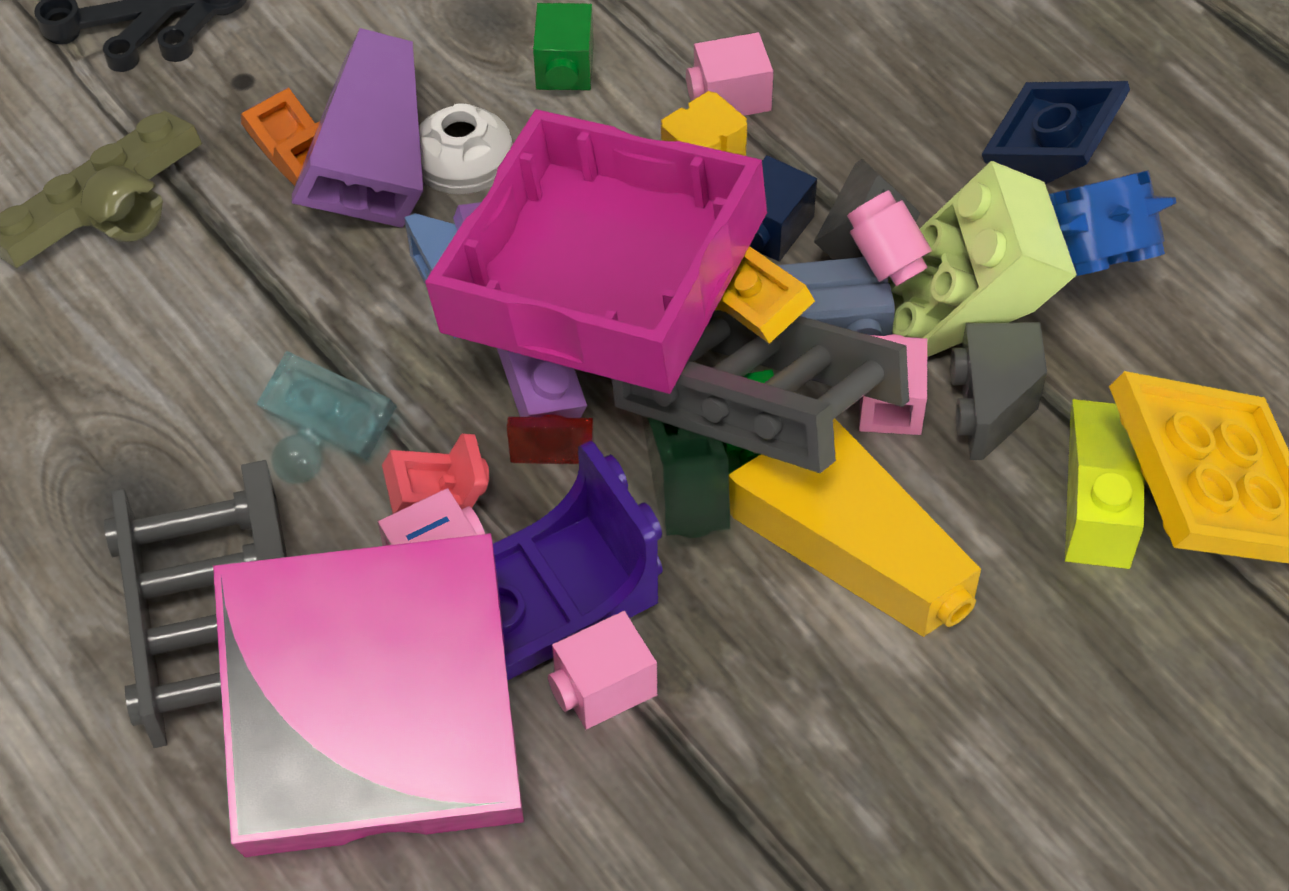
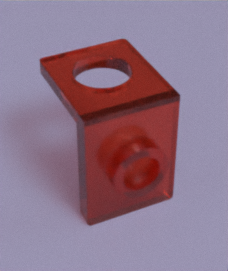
(547, 438)

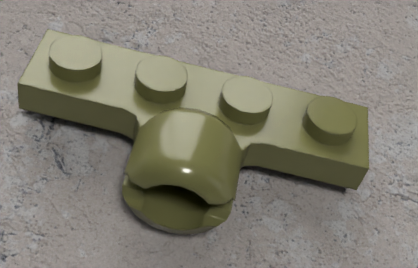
(104, 192)

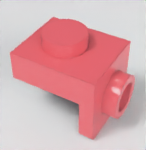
(419, 475)

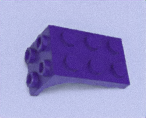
(577, 563)

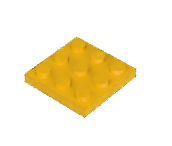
(1210, 465)

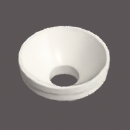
(464, 162)

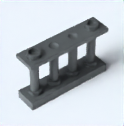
(769, 414)
(250, 508)

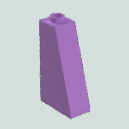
(368, 137)

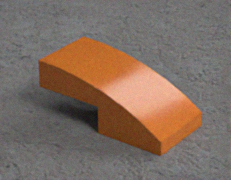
(281, 131)

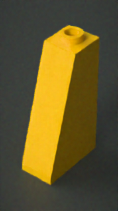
(859, 533)

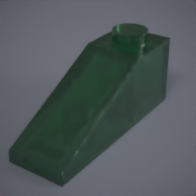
(688, 479)

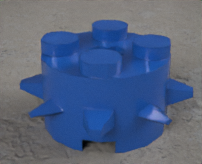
(1111, 221)

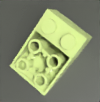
(989, 262)

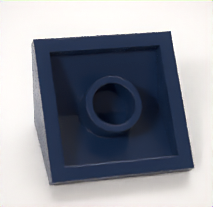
(1055, 126)

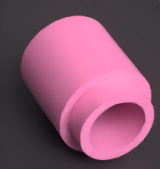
(889, 238)

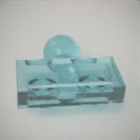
(322, 408)

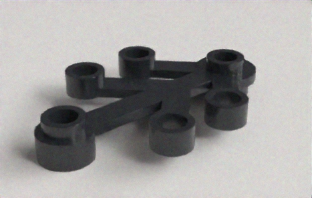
(63, 19)

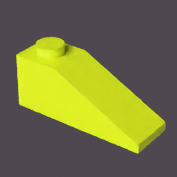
(1103, 488)

